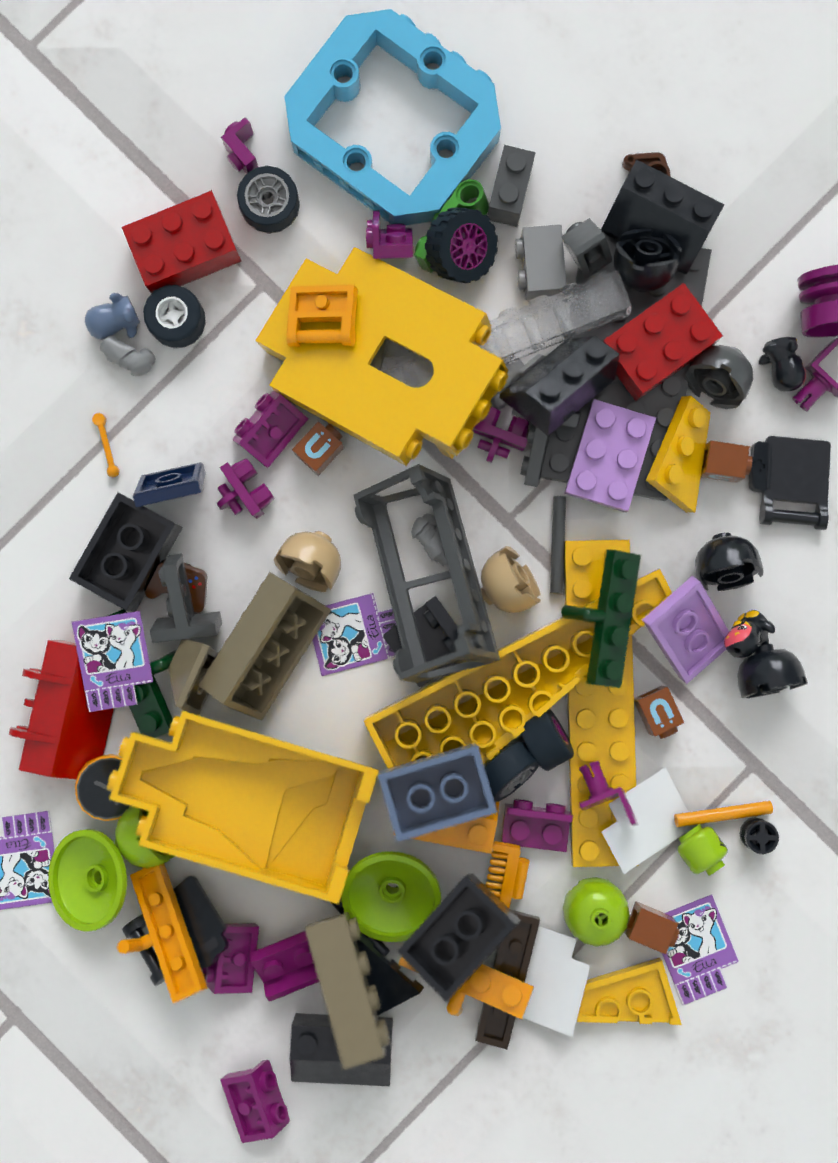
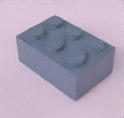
(437, 792)

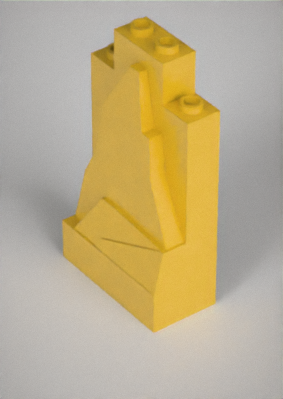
(245, 803)

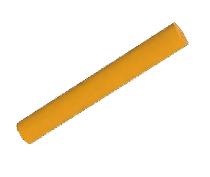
(723, 813)

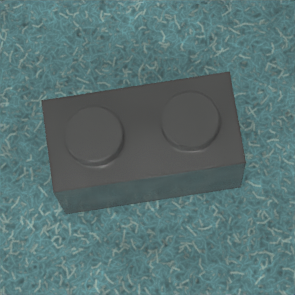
(510, 185)

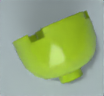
(128, 841)
(586, 902)

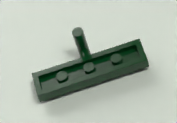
(611, 618)
(151, 709)

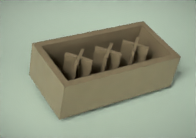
(264, 647)
(346, 990)

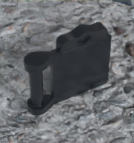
(791, 472)
(202, 923)

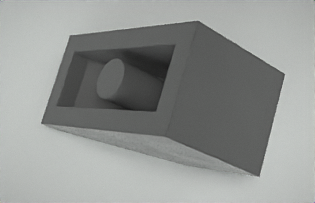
(587, 247)

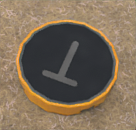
(92, 788)

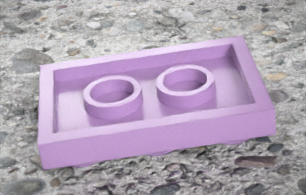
(610, 455)
(688, 629)

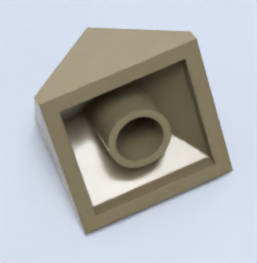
(187, 671)

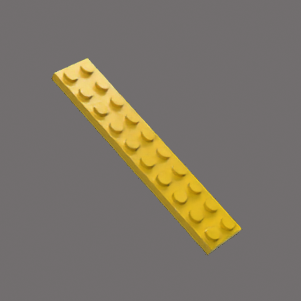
(598, 716)

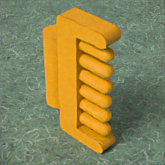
(513, 874)

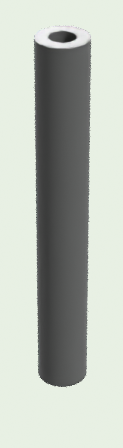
(558, 539)

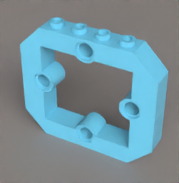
(343, 56)

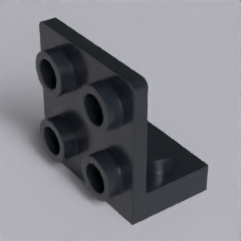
(436, 633)

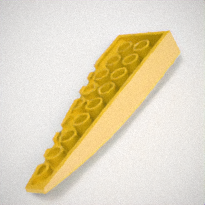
(499, 698)

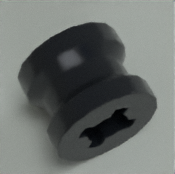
(766, 837)

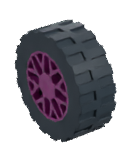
(476, 248)

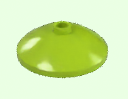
(87, 880)
(389, 911)

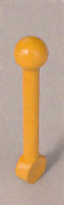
(100, 420)

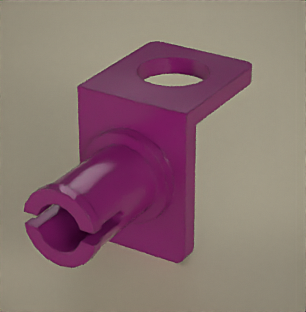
(820, 380)
(601, 792)

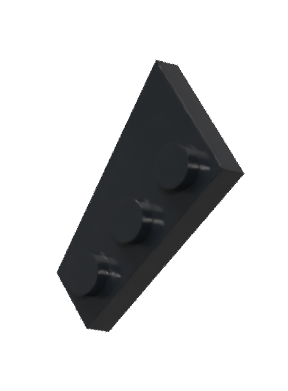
(390, 982)

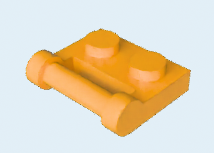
(322, 304)

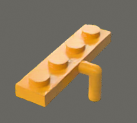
(166, 934)
(490, 988)

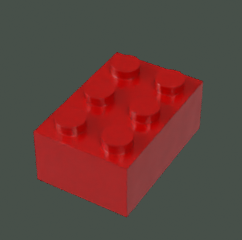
(181, 243)
(662, 341)

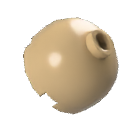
(311, 559)
(508, 583)

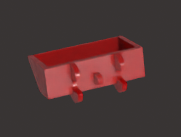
(61, 728)

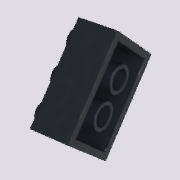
(125, 553)
(458, 936)

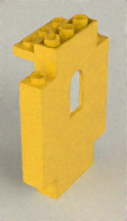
(367, 403)

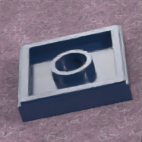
(169, 484)

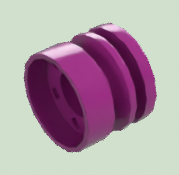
(821, 291)

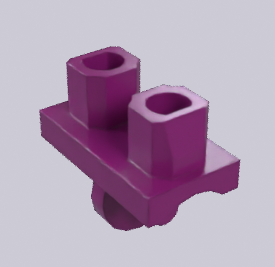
(514, 437)
(237, 476)

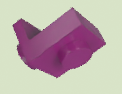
(233, 140)

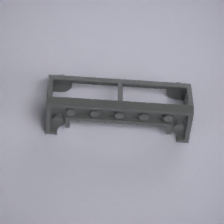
(474, 637)

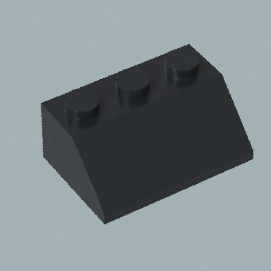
(665, 206)
(562, 382)
(317, 1059)

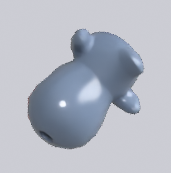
(111, 318)

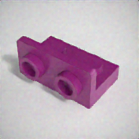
(390, 242)
(269, 428)
(536, 826)
(285, 966)
(234, 969)
(255, 1102)

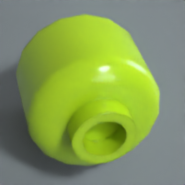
(702, 850)

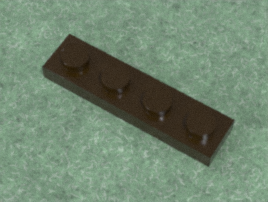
(511, 959)

